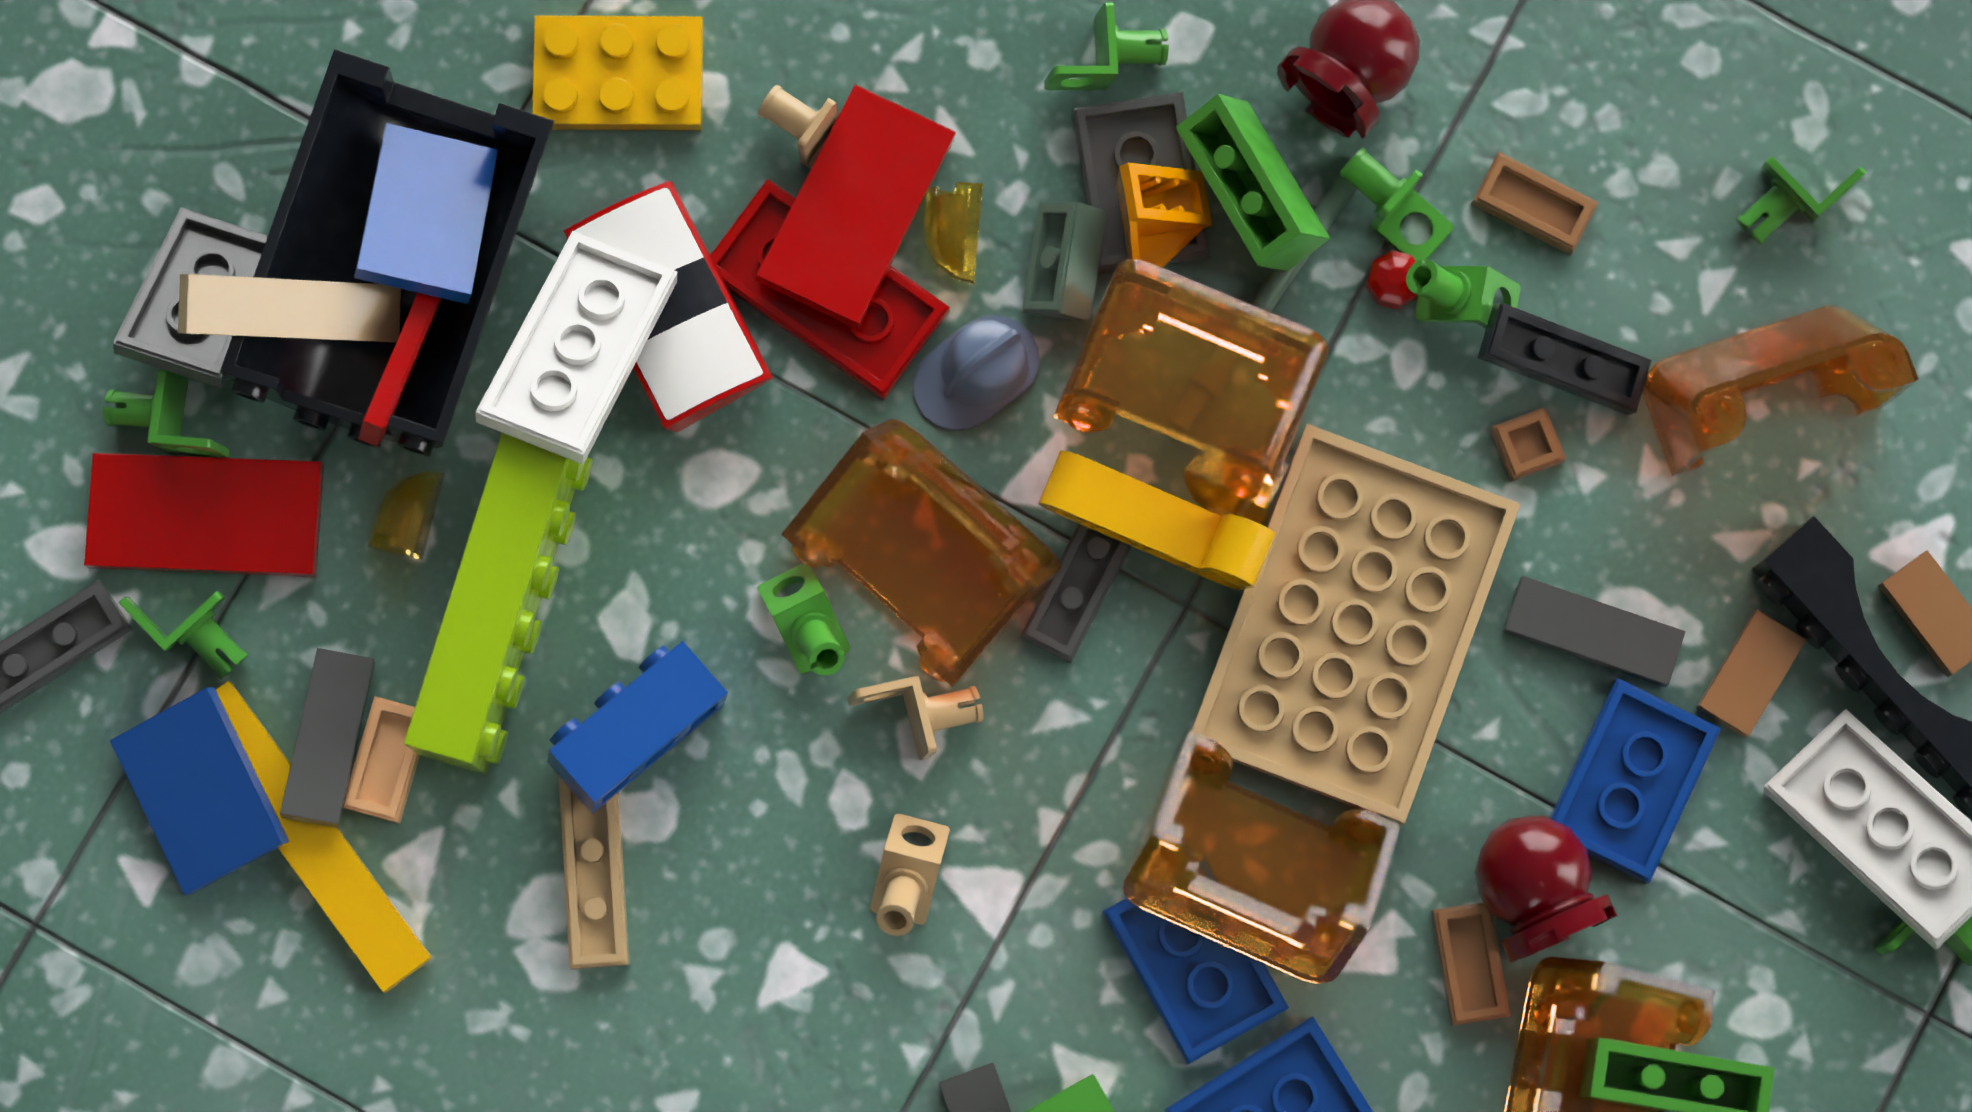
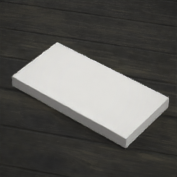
(576, 347)
(1882, 825)

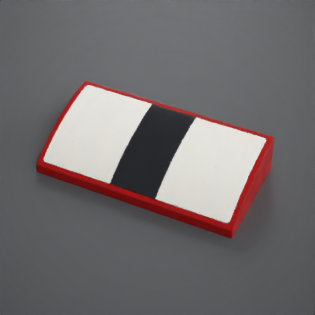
(700, 344)

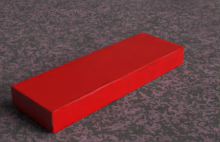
(399, 368)

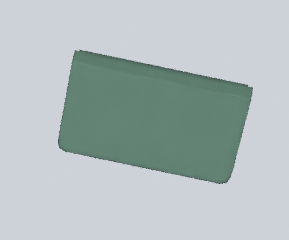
(1064, 260)

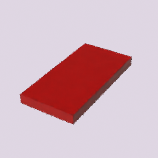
(855, 206)
(891, 333)
(204, 514)

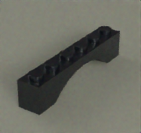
(1818, 587)

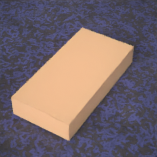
(383, 763)

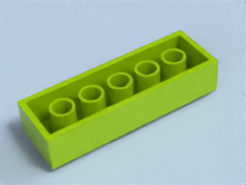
(496, 605)

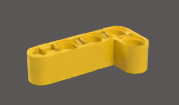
(1158, 523)

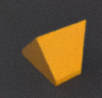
(1160, 210)

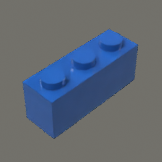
(635, 725)

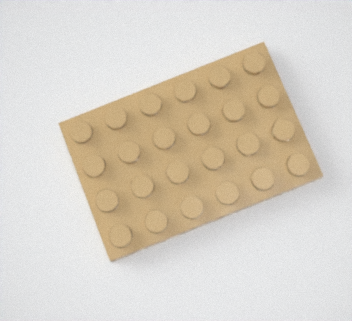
(1355, 624)

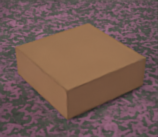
(1528, 444)

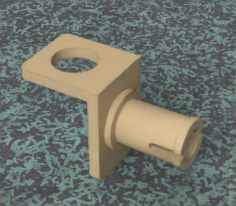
(800, 121)
(925, 712)
(907, 875)

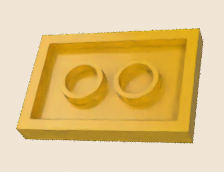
(619, 72)

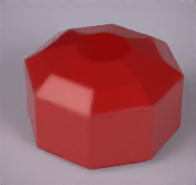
(1388, 280)

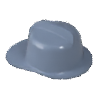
(976, 372)

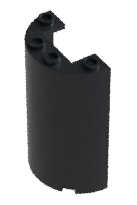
(320, 240)

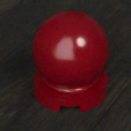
(1354, 59)
(1538, 882)

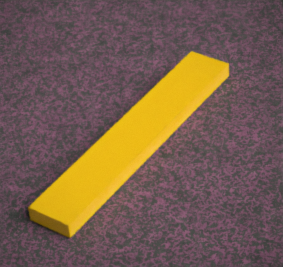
(331, 865)

